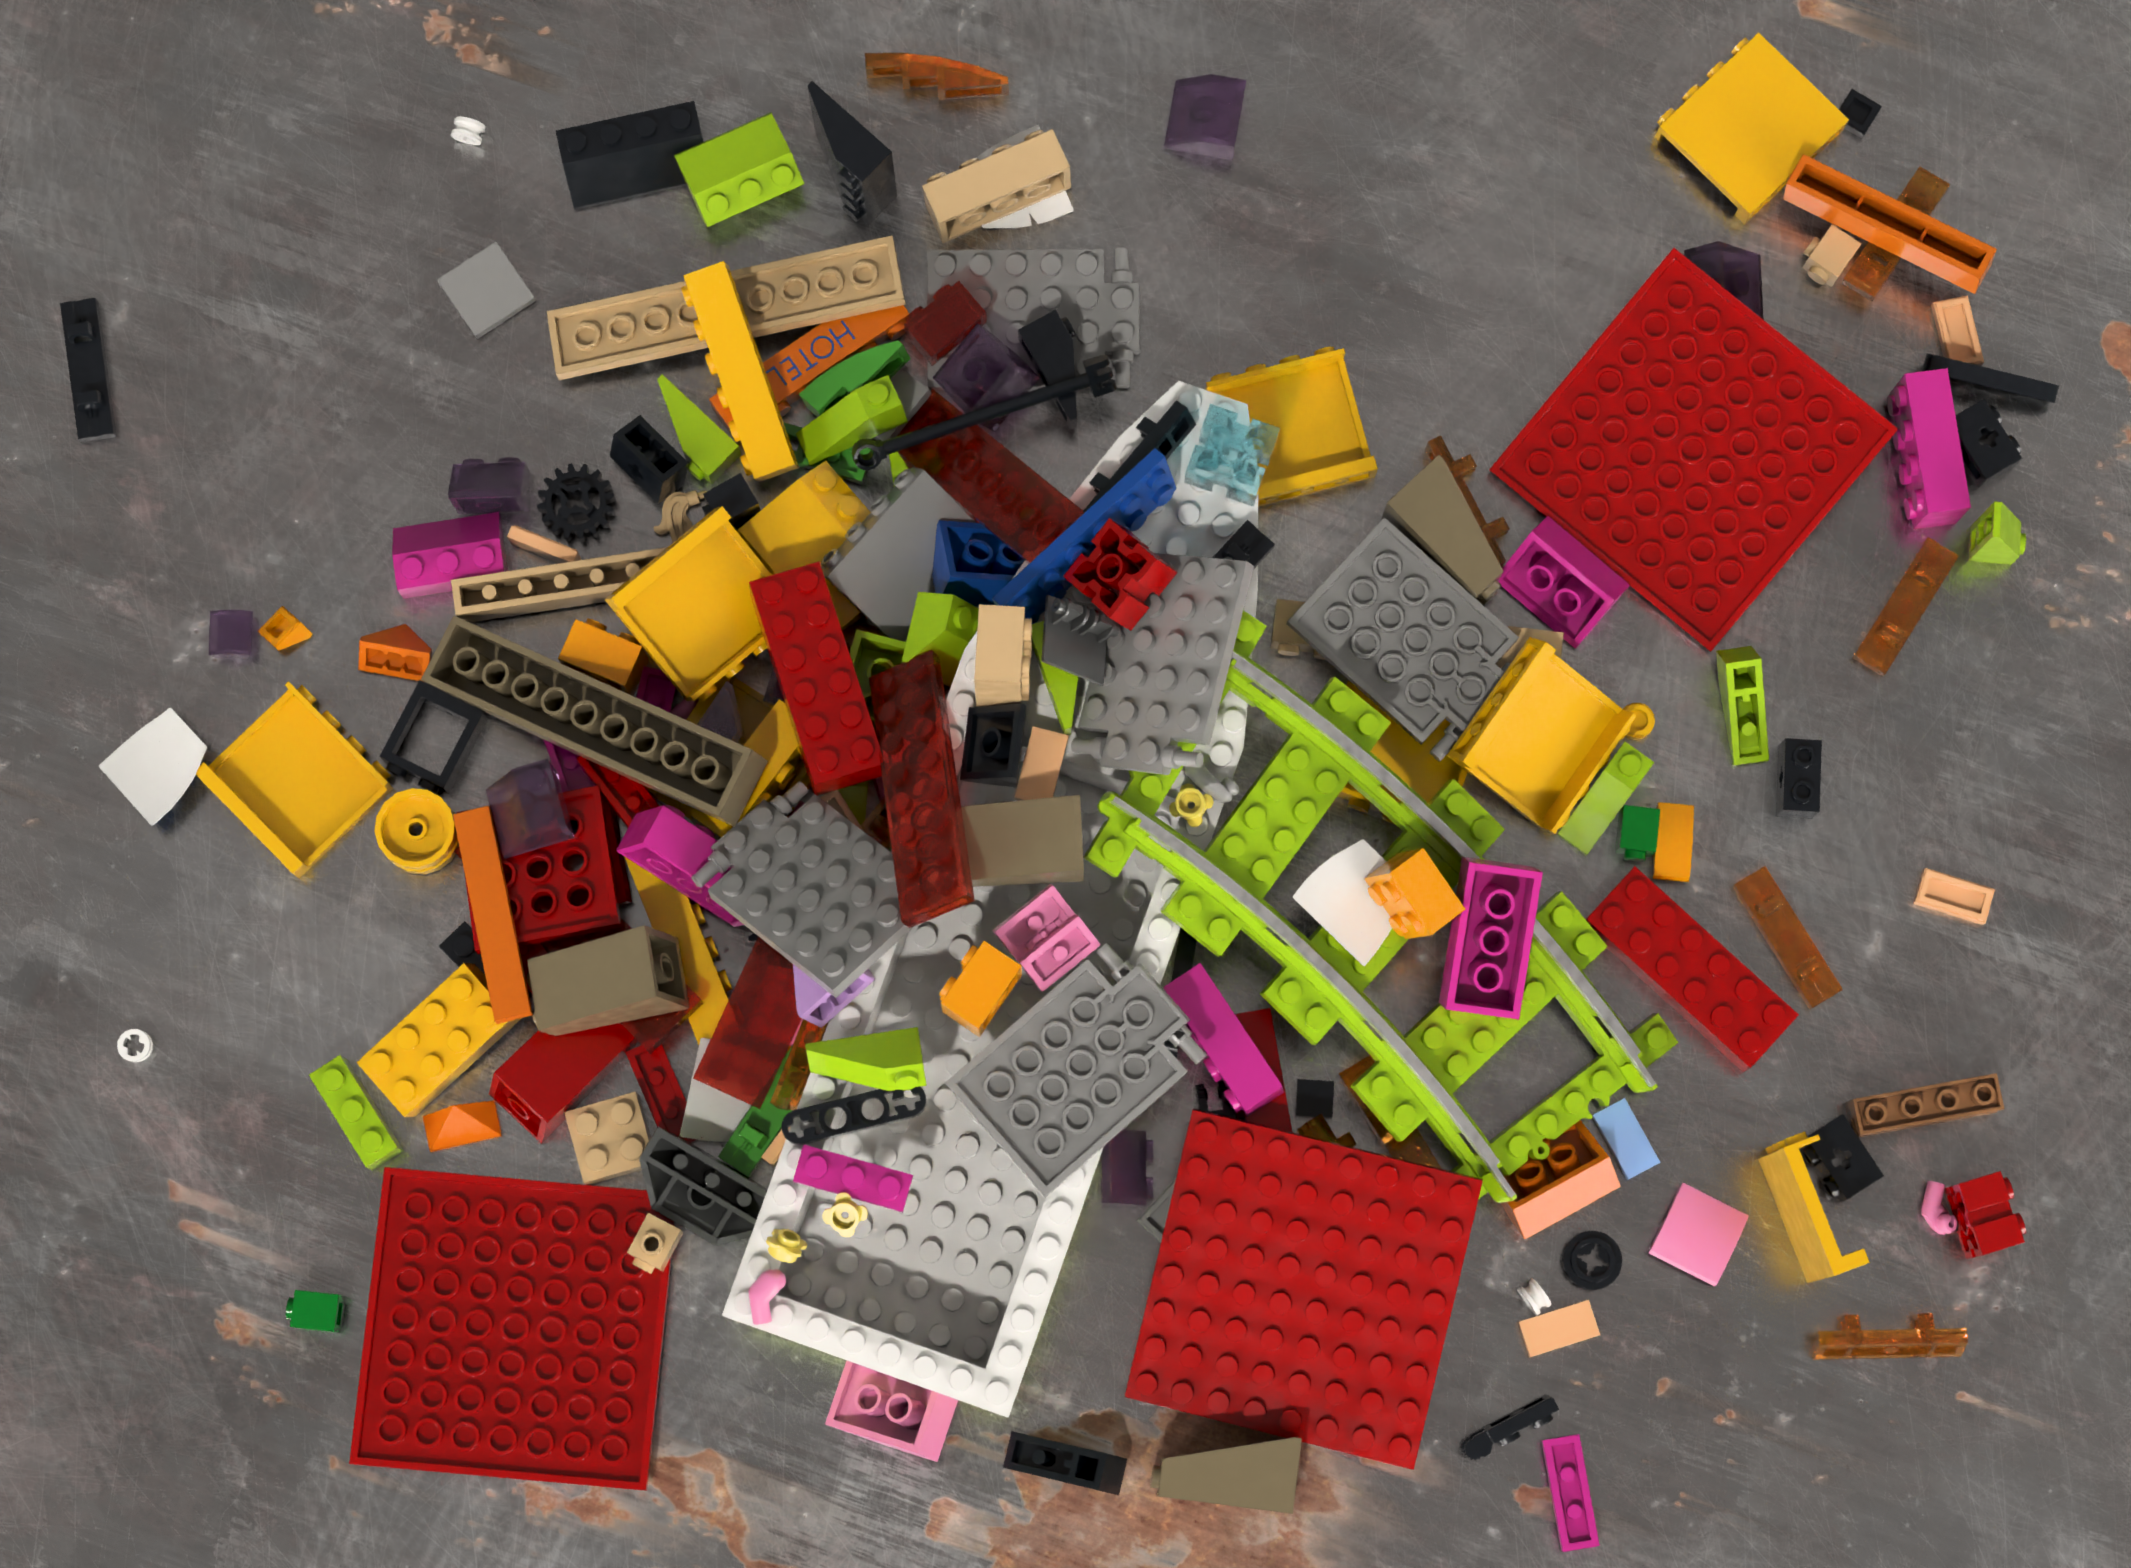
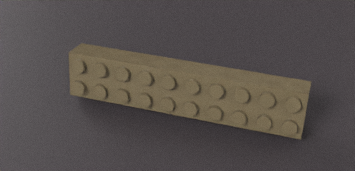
(595, 721)

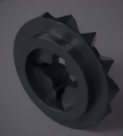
(1606, 1250)

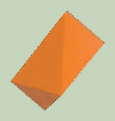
(394, 653)
(462, 1125)

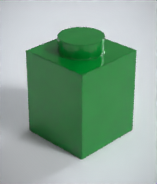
(1637, 832)
(315, 1311)

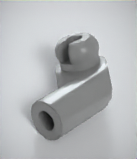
(1209, 784)

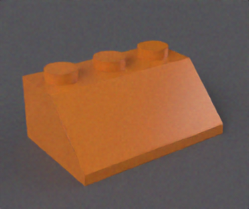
(1562, 1183)

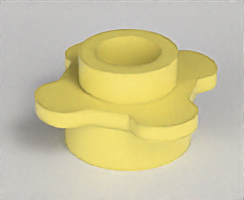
(1185, 796)
(833, 1215)
(785, 1245)

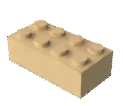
(997, 185)
(1002, 655)

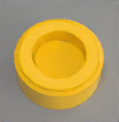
(1642, 723)

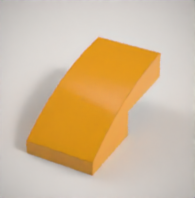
(1674, 842)

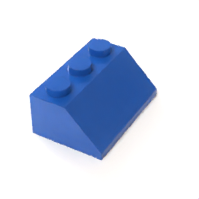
(971, 562)

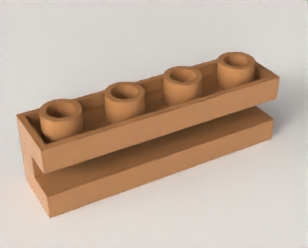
(1925, 1105)

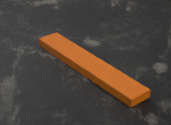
(492, 915)

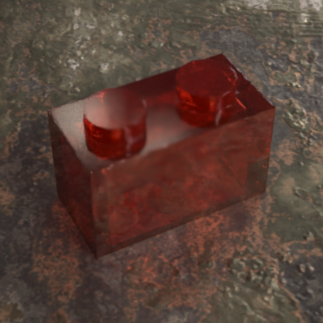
(944, 322)

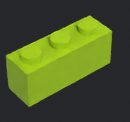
(356, 1112)

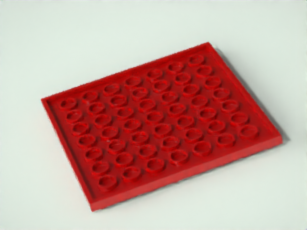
(1693, 449)
(1303, 1288)
(510, 1331)

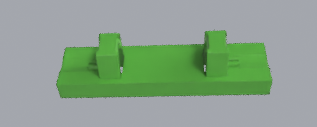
(748, 1144)

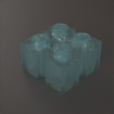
(1221, 435)

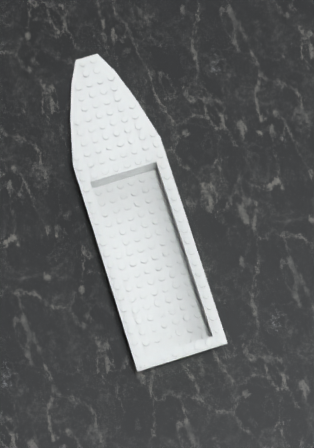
(971, 1263)

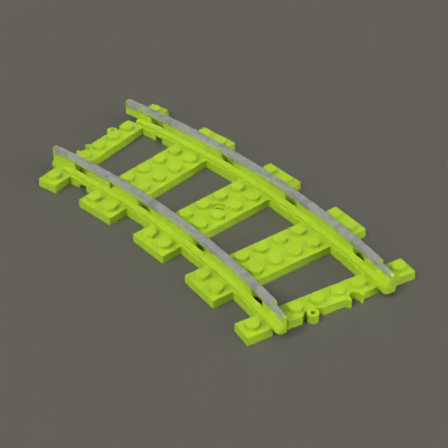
(1321, 979)

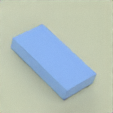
(1625, 1139)

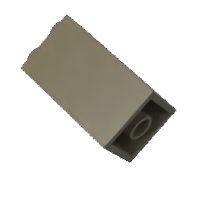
(1442, 525)
(1025, 841)
(607, 981)
(1240, 1476)

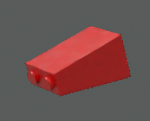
(557, 1074)

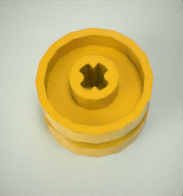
(397, 825)

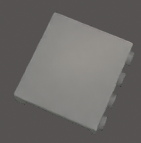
(893, 552)

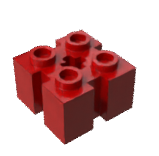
(1120, 574)
(1985, 1215)

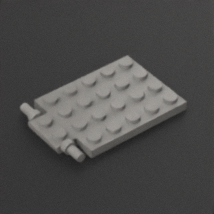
(1030, 283)
(1406, 636)
(1168, 670)
(809, 887)
(1077, 1068)

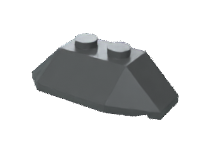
(699, 1189)

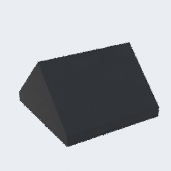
(993, 744)

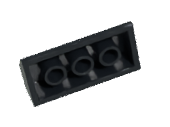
(627, 154)

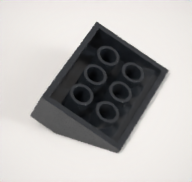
(855, 157)

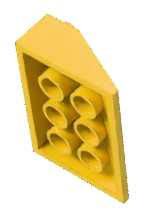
(805, 526)

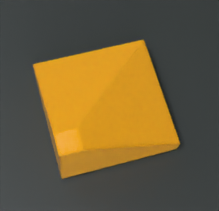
(284, 629)

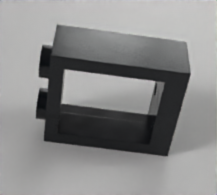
(451, 705)

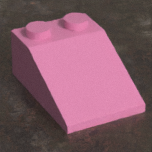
(891, 1411)

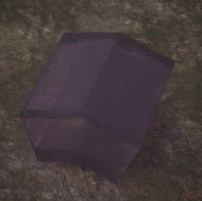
(230, 634)

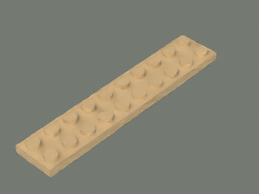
(773, 294)

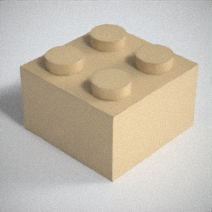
(609, 1137)

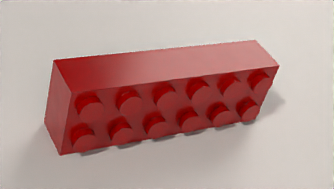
(817, 678)
(1690, 970)

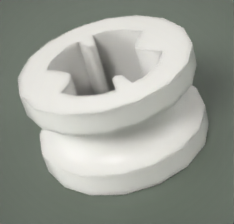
(468, 130)
(125, 1052)
(1534, 1296)

